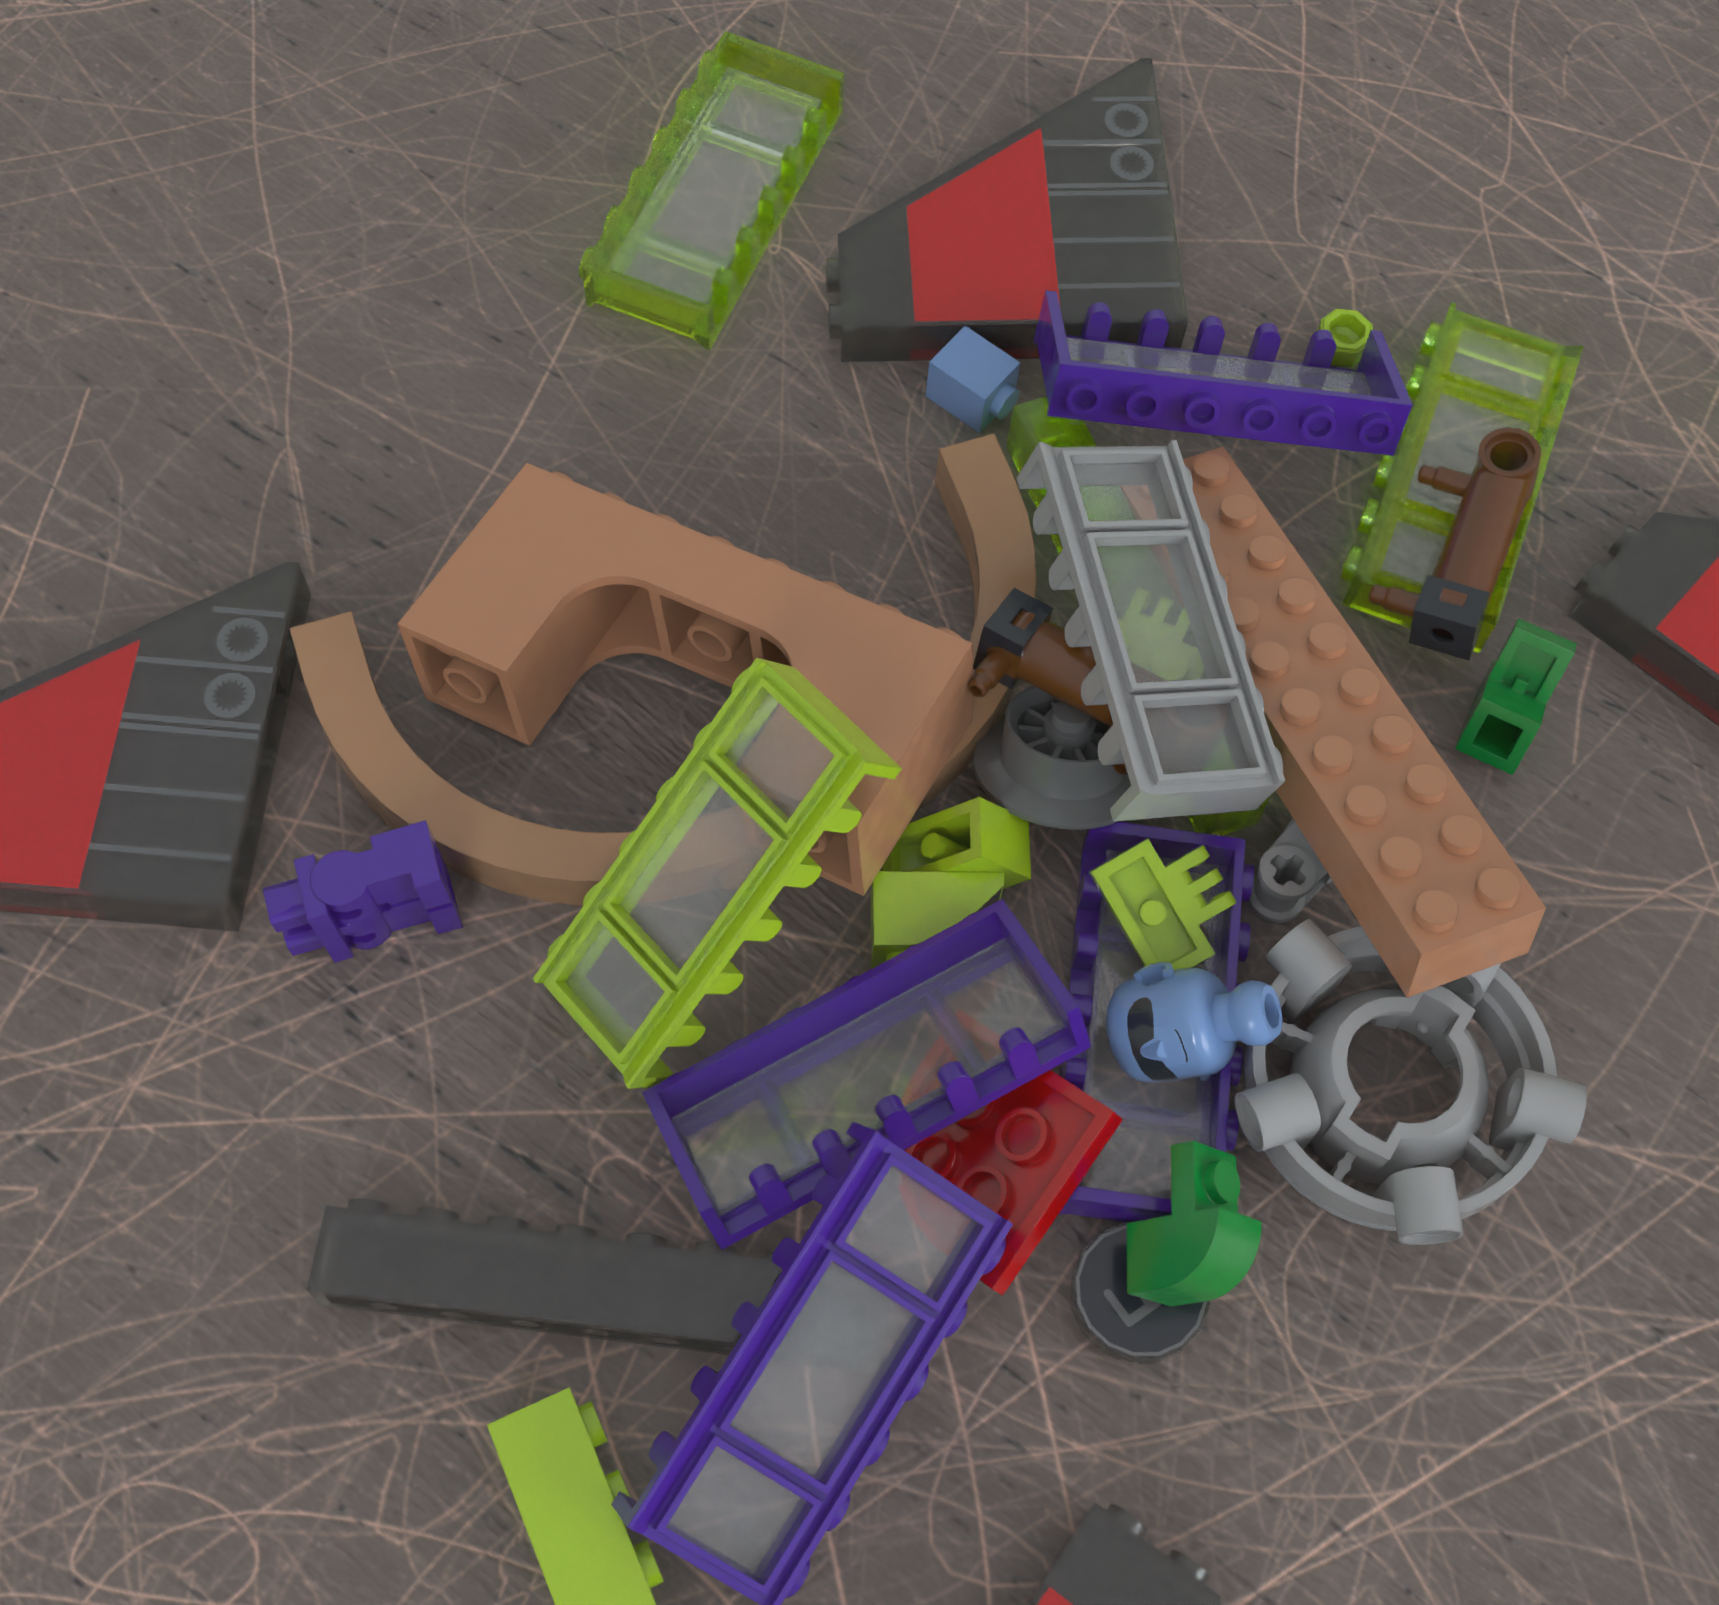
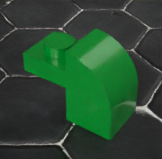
(1514, 696)
(1204, 1242)

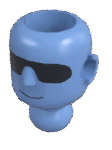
(1186, 1022)

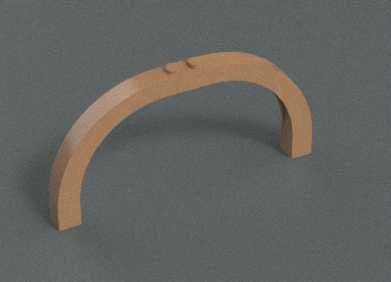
(567, 863)

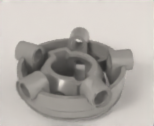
(1319, 1098)

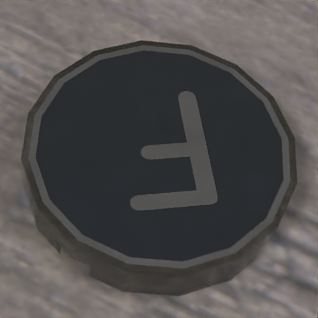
(1121, 1322)

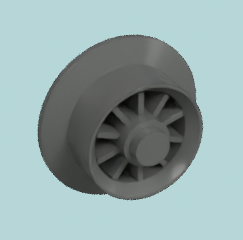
(1047, 764)

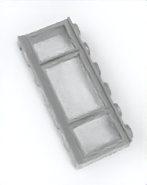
(1157, 630)

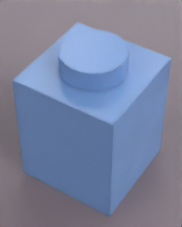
(973, 380)

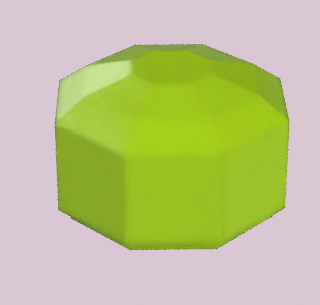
(1350, 334)

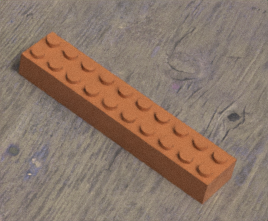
(1357, 765)

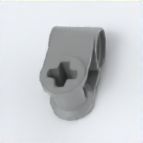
(1292, 864)

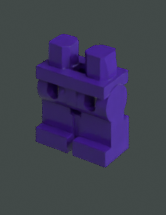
(365, 895)

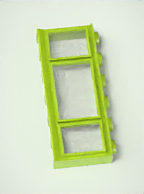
(709, 867)

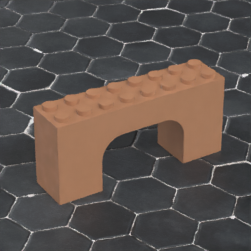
(583, 577)

